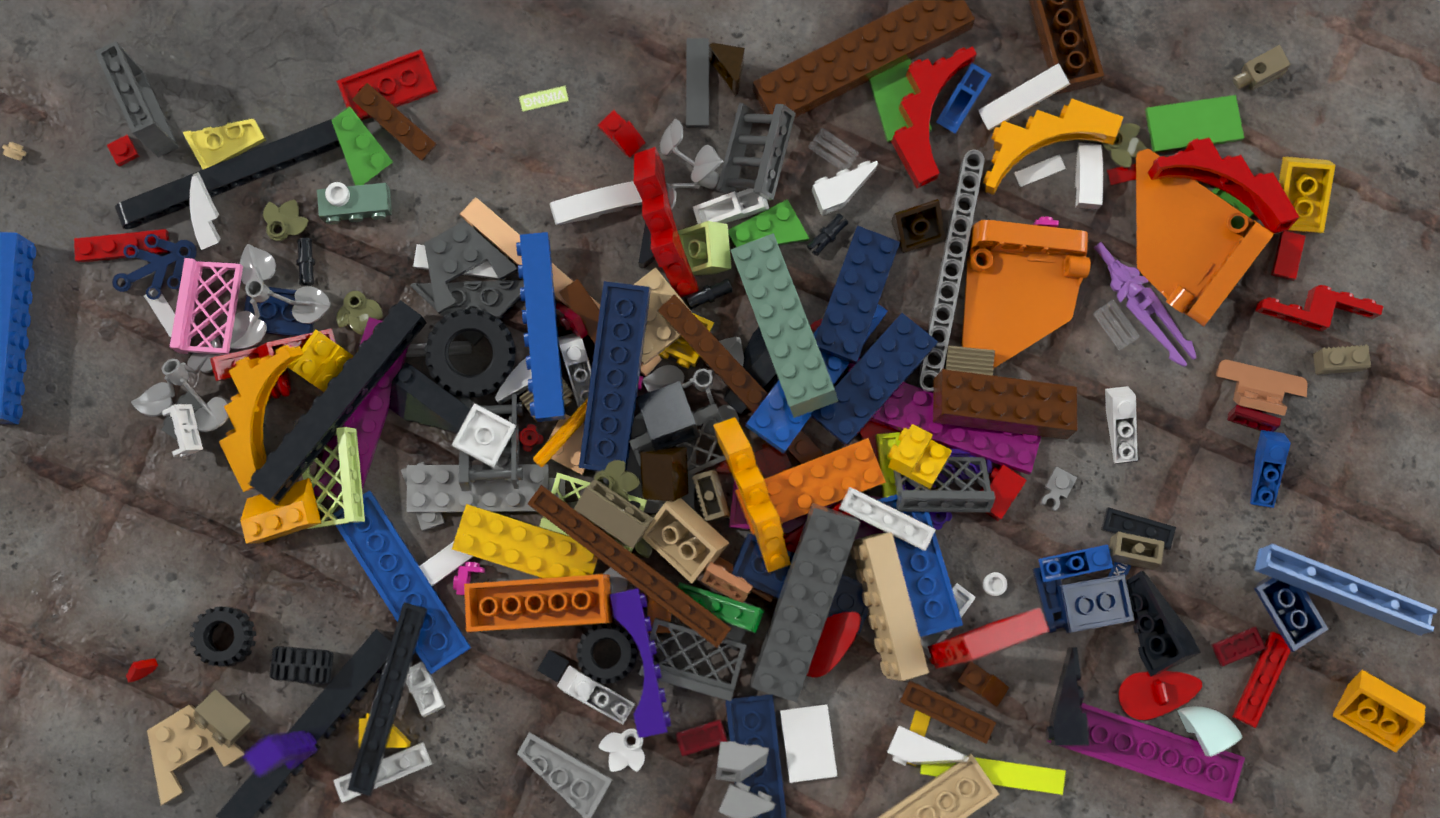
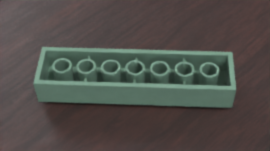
(784, 326)

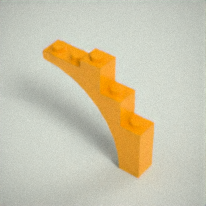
(1075, 122)
(254, 382)
(754, 493)

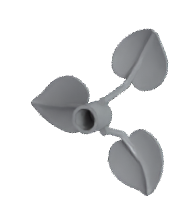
(704, 165)
(259, 265)
(702, 379)
(159, 396)

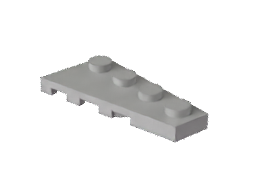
(571, 778)

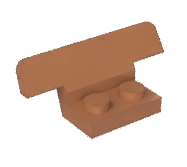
(1261, 387)
(737, 588)

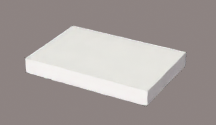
(808, 743)

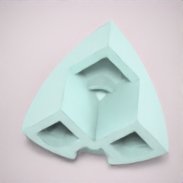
(1211, 728)

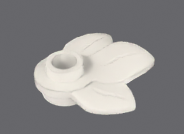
(621, 752)

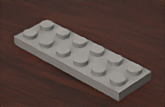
(438, 489)

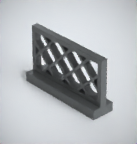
(700, 416)
(944, 498)
(694, 680)

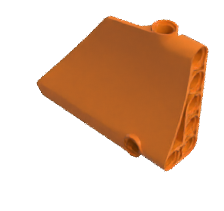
(1189, 241)
(1023, 286)

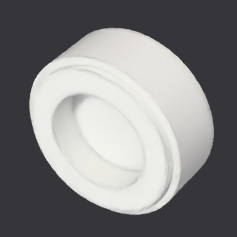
(337, 194)
(994, 584)

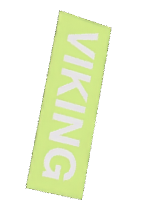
(543, 98)

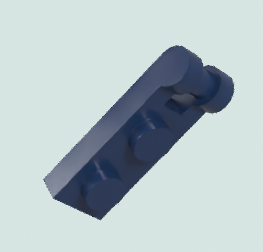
(1049, 600)

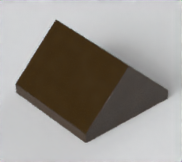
(728, 63)
(919, 226)
(664, 474)

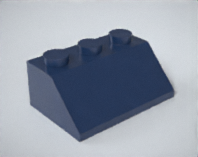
(1291, 612)

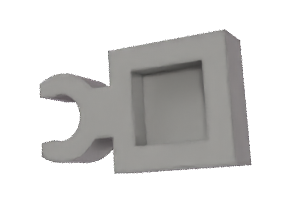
(1059, 485)

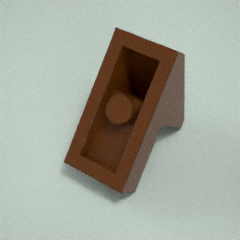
(983, 684)

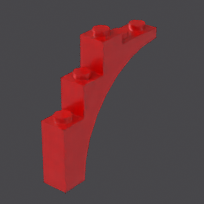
(927, 82)
(1231, 174)
(658, 216)

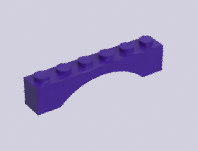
(649, 714)
(280, 749)

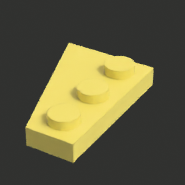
(224, 142)

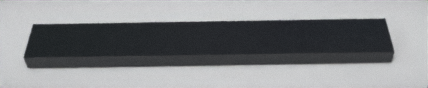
(387, 699)

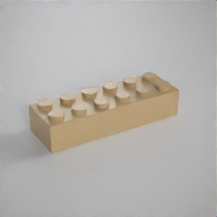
(889, 606)

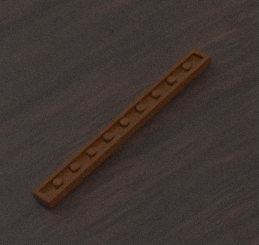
(728, 369)
(629, 566)

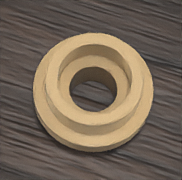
(14, 151)

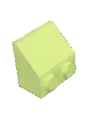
(706, 247)

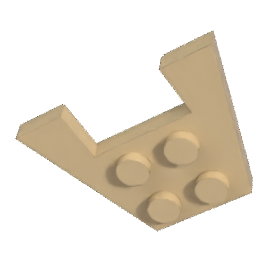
(178, 742)

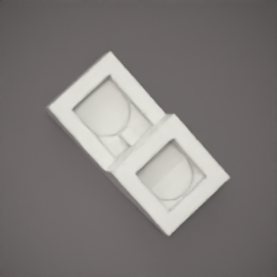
(424, 690)

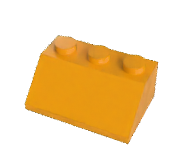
(295, 512)
(1380, 711)

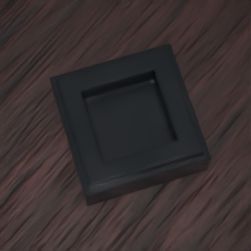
(553, 666)

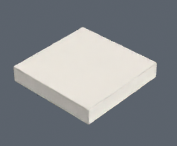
(483, 435)

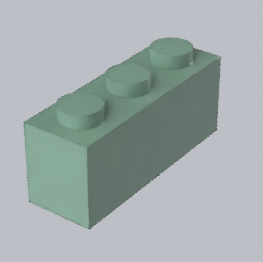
(364, 202)

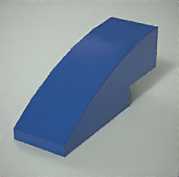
(963, 98)

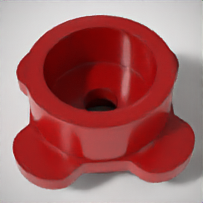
(536, 438)

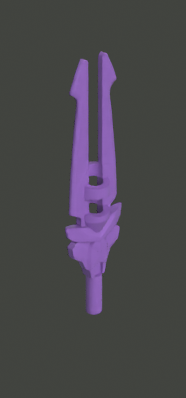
(1128, 284)

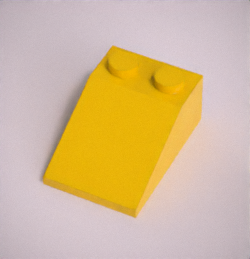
(1308, 189)

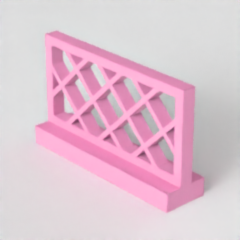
(188, 301)

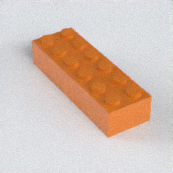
(821, 481)
(538, 603)

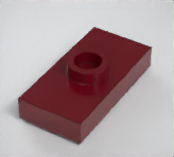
(570, 320)
(1253, 418)
(1238, 646)
(701, 737)

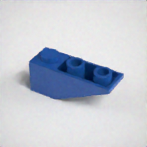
(1269, 467)
(1075, 563)

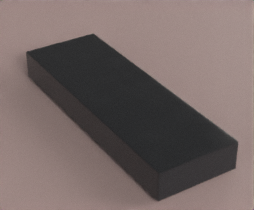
(1124, 522)

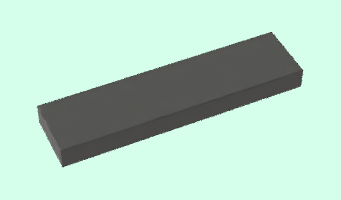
(697, 82)

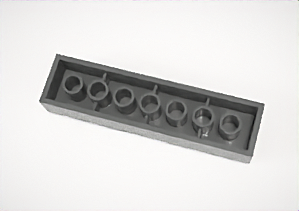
(804, 602)

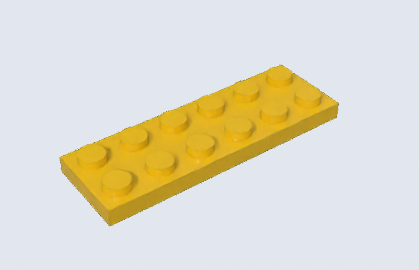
(521, 545)

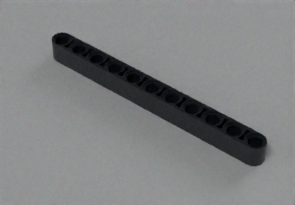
(229, 174)

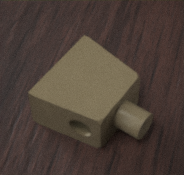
(1269, 65)

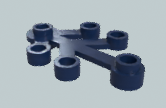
(157, 264)

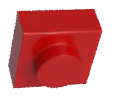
(123, 150)

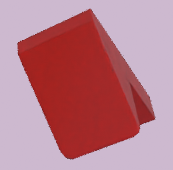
(621, 133)

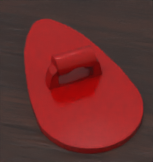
(834, 642)
(1154, 696)

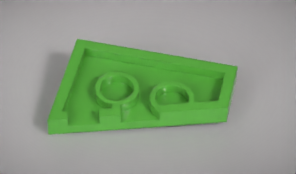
(360, 148)
(777, 220)

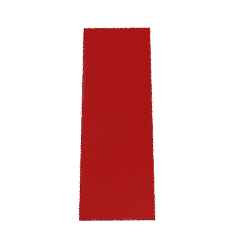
(1122, 174)

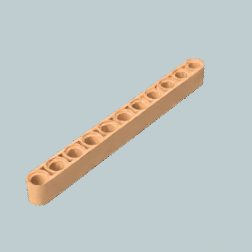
(505, 240)

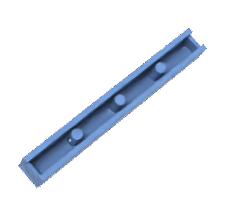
(1345, 589)

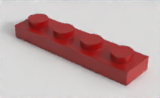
(112, 246)

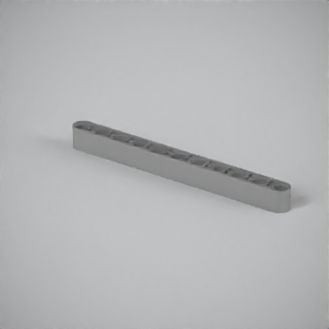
(956, 261)

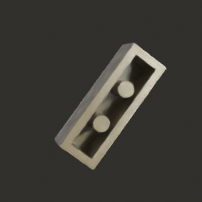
(613, 513)

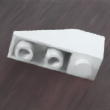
(837, 191)
(577, 365)
(1122, 423)
(595, 695)

